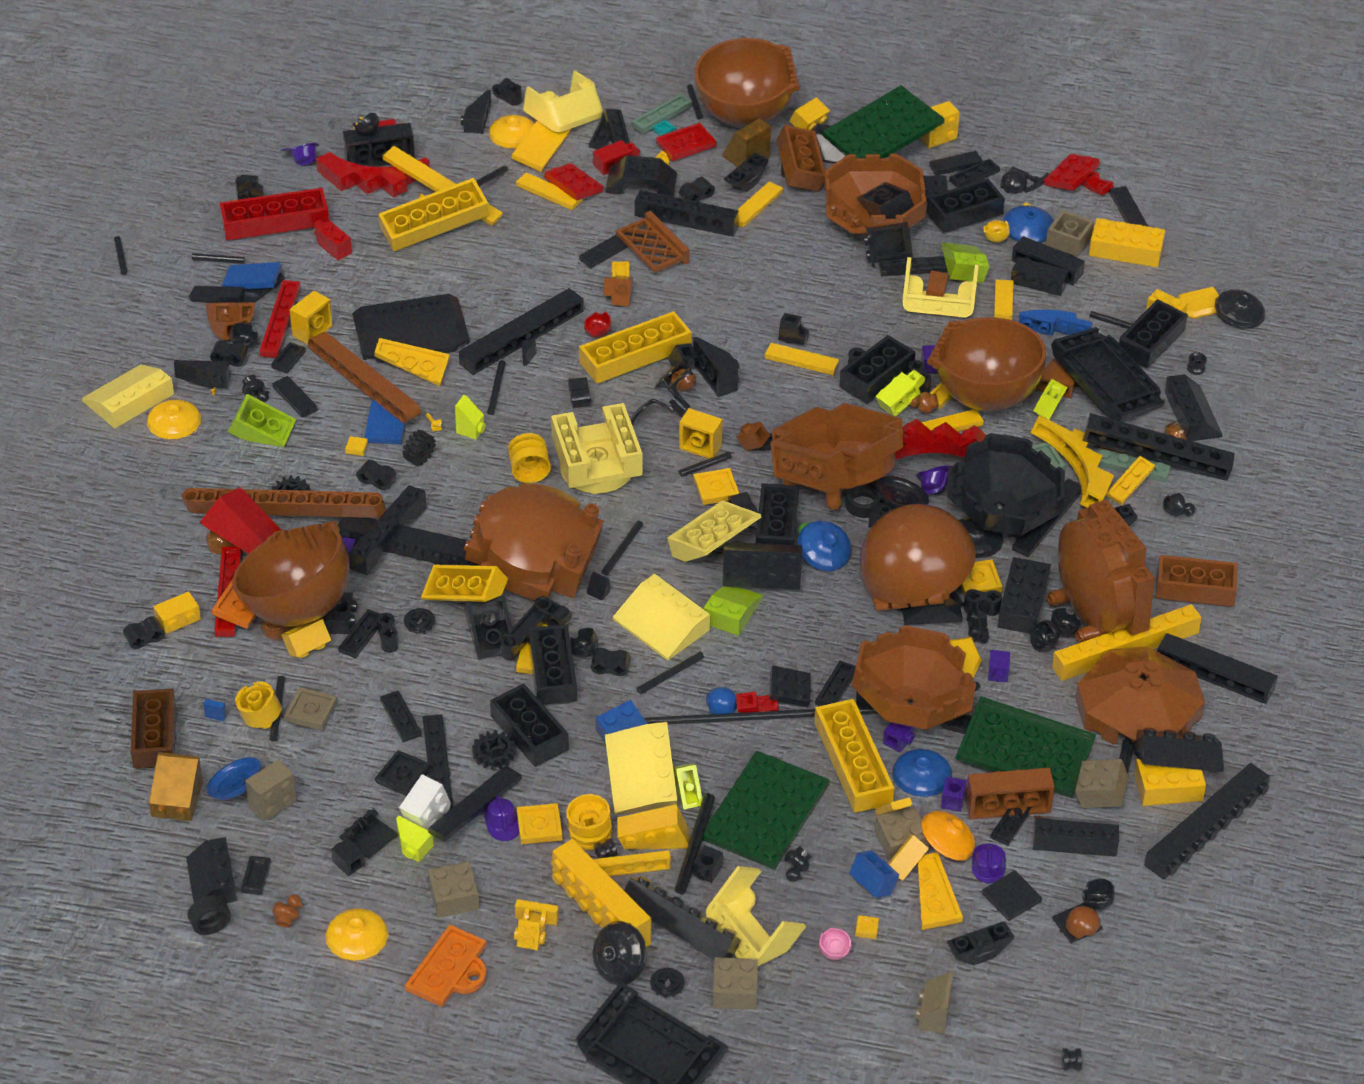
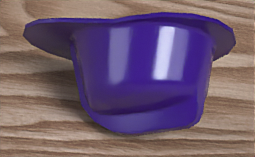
(304, 153)
(934, 479)
(501, 819)
(988, 863)

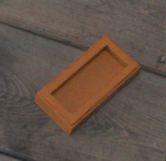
(937, 284)

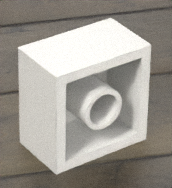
(425, 802)

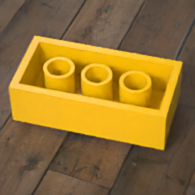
(1127, 242)

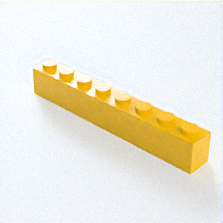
(1084, 655)

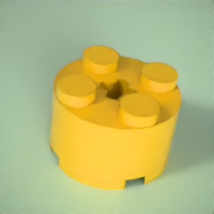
(258, 705)

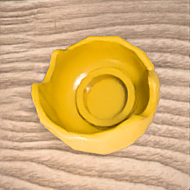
(997, 231)

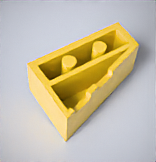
(1168, 784)
(654, 829)

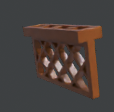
(664, 237)

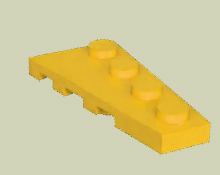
(419, 361)
(936, 895)

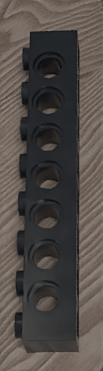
(1158, 447)

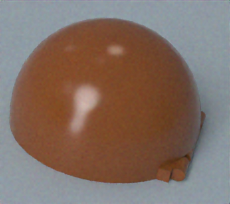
(746, 80)
(989, 362)
(915, 557)
(294, 575)

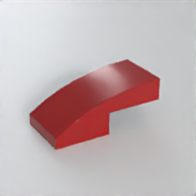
(1096, 184)
(752, 703)

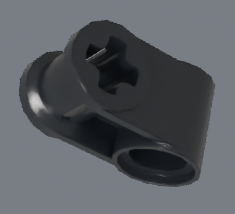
(508, 92)

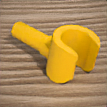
(435, 424)

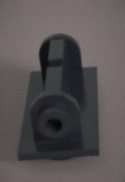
(977, 625)

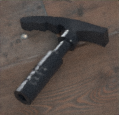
(1037, 181)

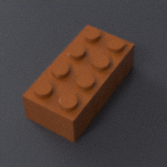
(801, 158)
(1196, 580)
(996, 792)

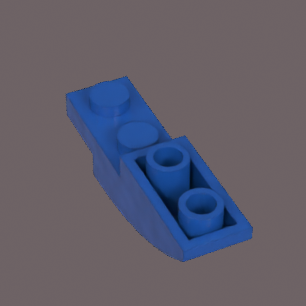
(1053, 321)

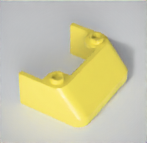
(566, 111)
(950, 304)
(732, 911)

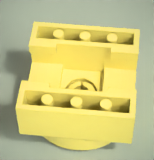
(597, 455)

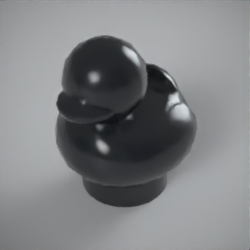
(254, 386)
(1176, 505)
(800, 860)

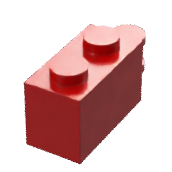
(611, 154)
(332, 239)

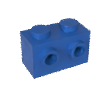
(874, 874)

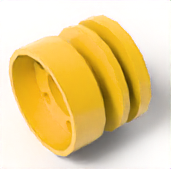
(529, 458)
(589, 820)

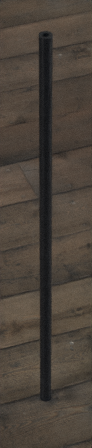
(744, 716)

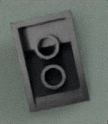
(887, 200)
(716, 367)
(487, 625)

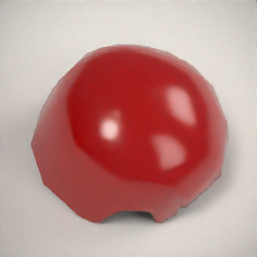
(598, 324)

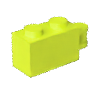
(900, 392)

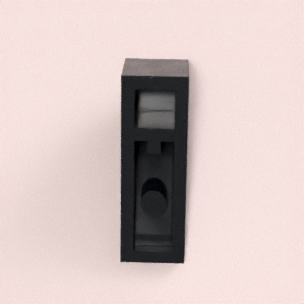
(476, 114)
(205, 373)

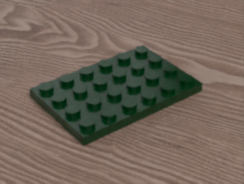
(884, 125)
(1016, 739)
(765, 810)

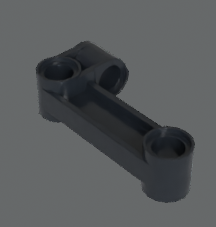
(542, 612)

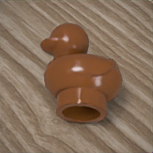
(686, 383)
(925, 402)
(287, 913)

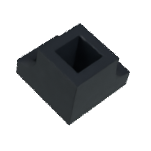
(248, 187)
(792, 329)

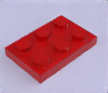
(686, 141)
(1071, 172)
(573, 181)

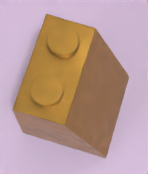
(747, 141)
(175, 786)

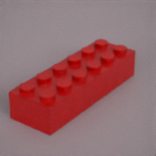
(273, 213)

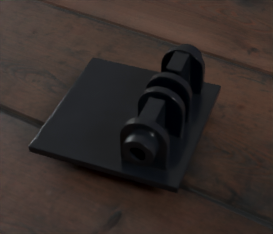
(369, 833)

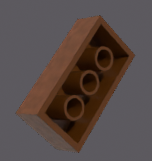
(152, 726)

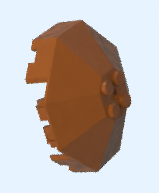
(856, 176)
(915, 667)
(1118, 701)

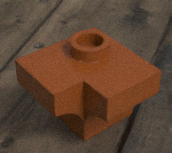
(619, 288)

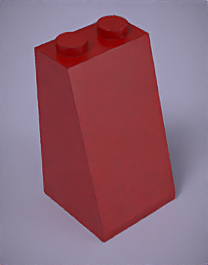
(239, 520)

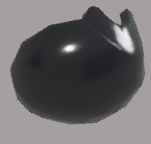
(367, 124)
(1013, 182)
(244, 334)
(1066, 623)
(1045, 635)
(584, 643)
(1098, 894)

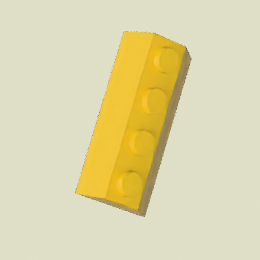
(464, 583)

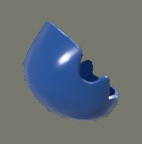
(721, 700)

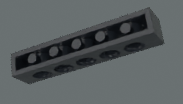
(687, 213)

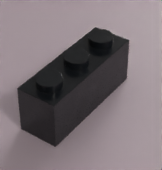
(1039, 276)

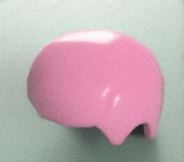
(834, 944)

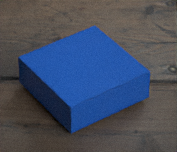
(215, 710)

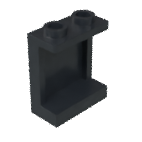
(888, 242)

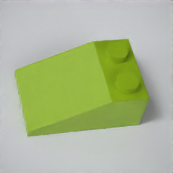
(961, 261)
(261, 423)
(732, 608)

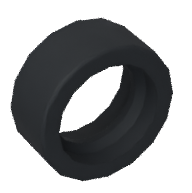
(857, 509)
(204, 906)

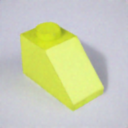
(1050, 399)
(468, 418)
(687, 785)
(413, 839)

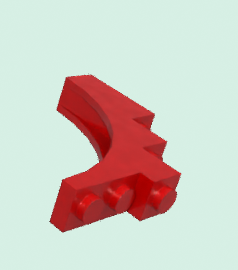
(367, 178)
(942, 439)

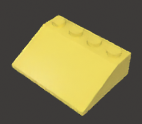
(130, 394)
(710, 530)
(662, 617)
(641, 768)

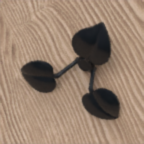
(677, 403)

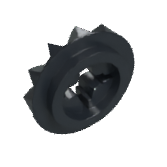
(415, 615)
(659, 979)

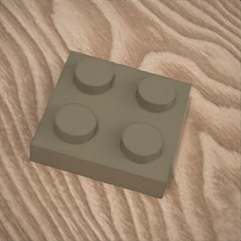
(310, 708)

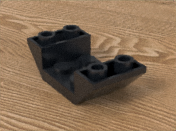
(642, 171)

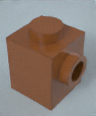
(753, 435)

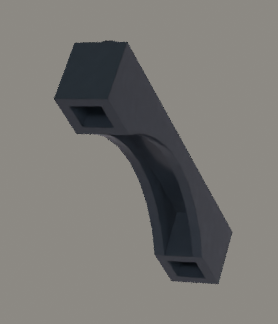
(369, 549)

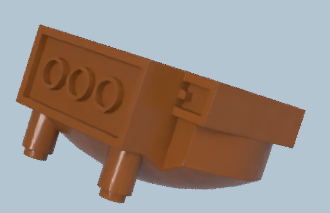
(836, 449)
(535, 539)
(1103, 573)

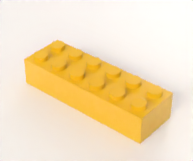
(433, 214)
(633, 347)
(854, 755)
(596, 890)

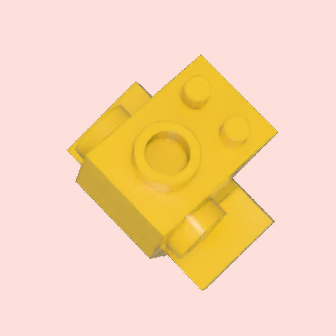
(532, 925)

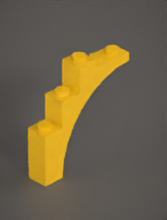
(1084, 461)

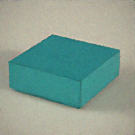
(663, 128)

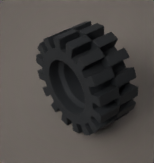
(419, 447)

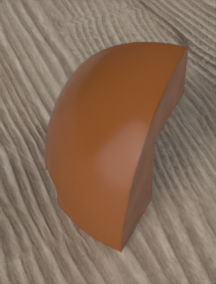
(226, 314)

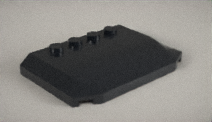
(420, 322)
(1107, 374)
(645, 1043)

